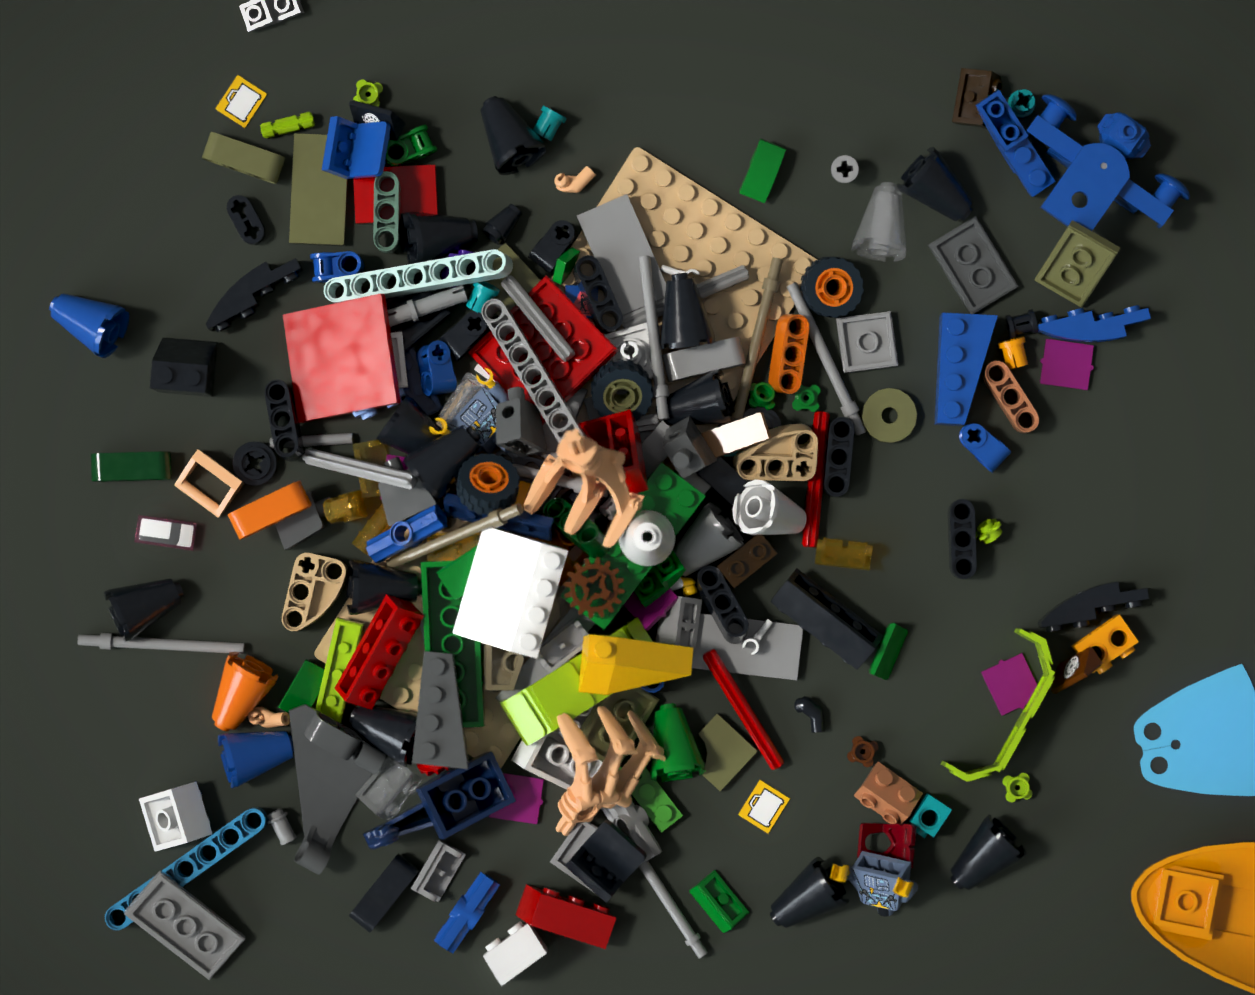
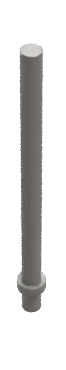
(691, 938)

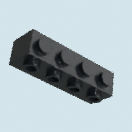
(826, 619)

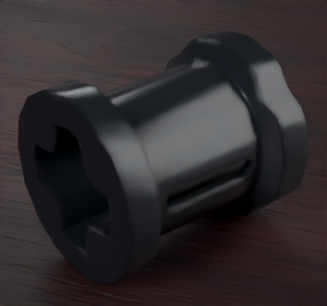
(1028, 317)

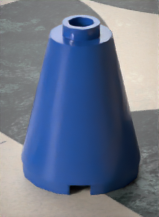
(91, 322)
(253, 754)

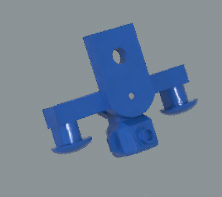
(1101, 168)

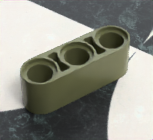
(243, 158)

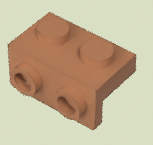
(888, 794)

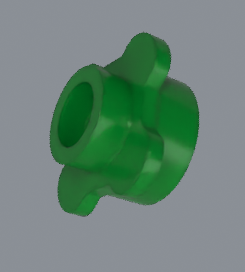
(766, 392)
(811, 404)

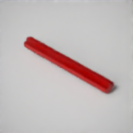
(815, 484)
(743, 709)

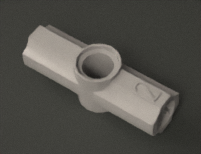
(634, 823)

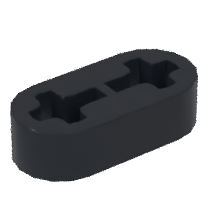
(252, 217)

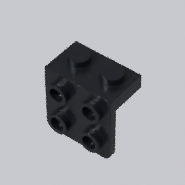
(606, 860)

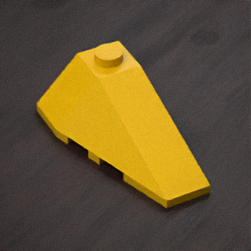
(626, 664)

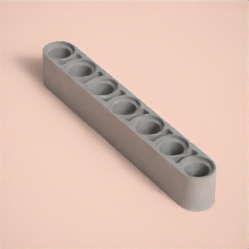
(529, 368)

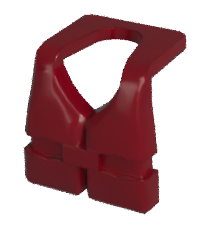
(900, 835)

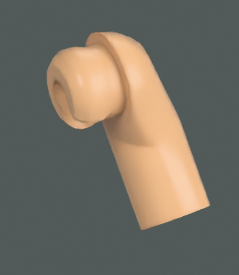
(574, 184)
(268, 718)

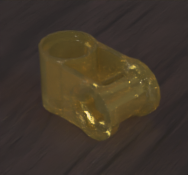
(345, 507)

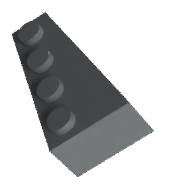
(439, 721)

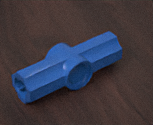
(419, 526)
(467, 912)

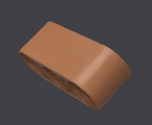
(998, 389)

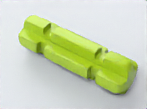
(287, 125)

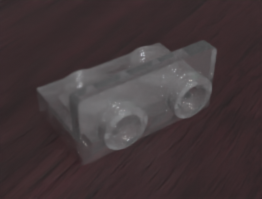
(460, 397)
(389, 789)

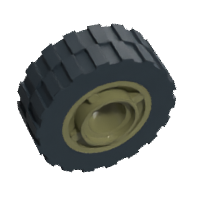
(619, 376)

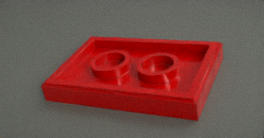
(417, 192)

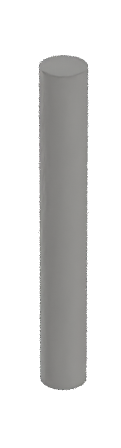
(321, 440)

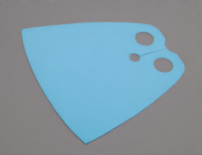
(1215, 734)

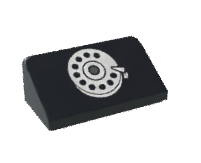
(368, 113)

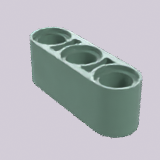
(391, 225)

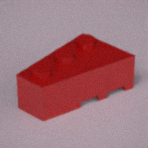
(621, 434)
(566, 916)

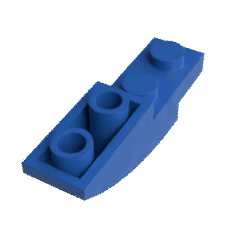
(1013, 143)
(1081, 326)

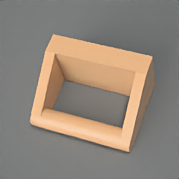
(216, 469)

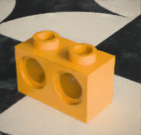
(1102, 638)

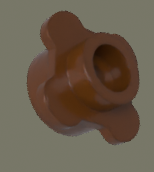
(869, 747)

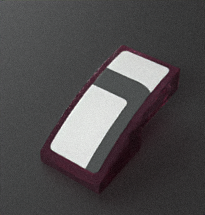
(165, 532)

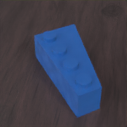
(960, 360)

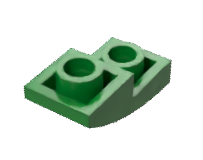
(762, 170)
(659, 579)

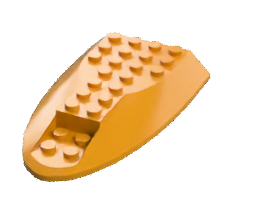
(1204, 909)

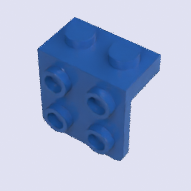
(355, 148)

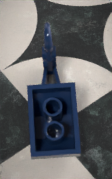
(451, 801)

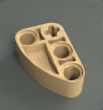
(781, 447)
(322, 590)

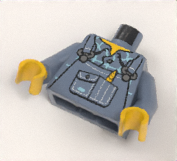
(479, 413)
(879, 881)

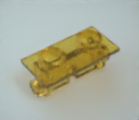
(832, 553)

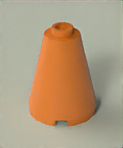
(240, 690)

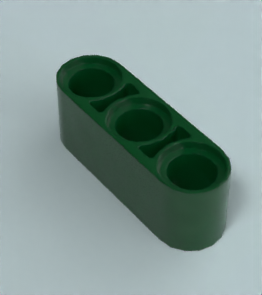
(130, 466)
(587, 538)

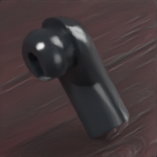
(812, 710)

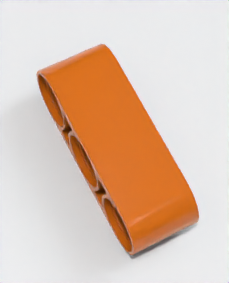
(798, 343)
(269, 510)

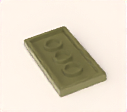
(316, 196)

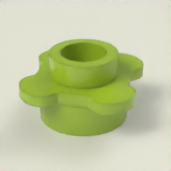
(363, 87)
(989, 531)
(1012, 793)

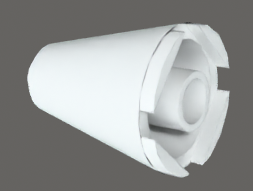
(767, 511)
(651, 552)

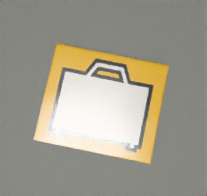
(241, 101)
(763, 806)

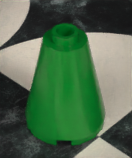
(679, 746)

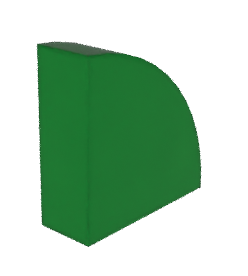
(565, 265)

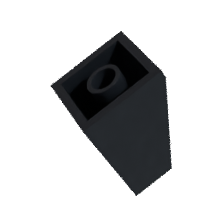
(184, 367)

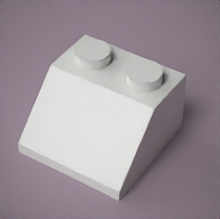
(175, 816)
(515, 952)

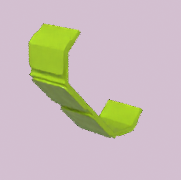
(537, 706)
(1028, 712)

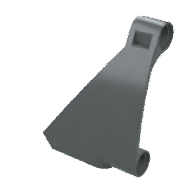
(330, 771)

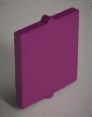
(1066, 364)
(652, 613)
(1010, 683)
(528, 799)

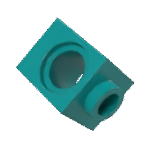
(940, 810)

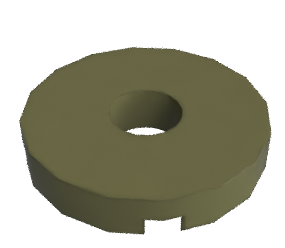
(905, 412)

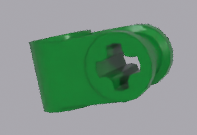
(411, 146)

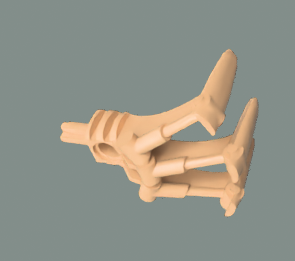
(592, 462)
(608, 785)

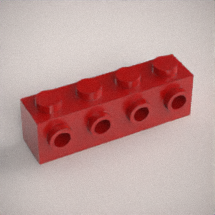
(379, 652)

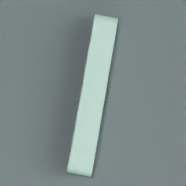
(431, 276)

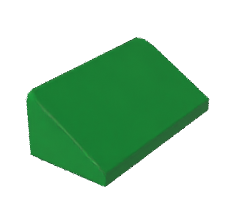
(455, 574)
(888, 651)
(304, 687)
(719, 901)

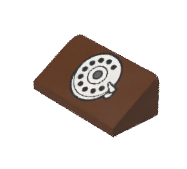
(1075, 669)

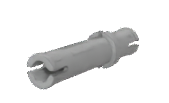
(426, 305)

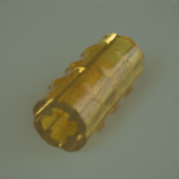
(373, 528)

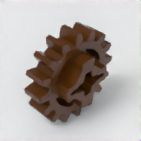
(578, 579)

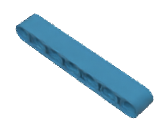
(197, 859)

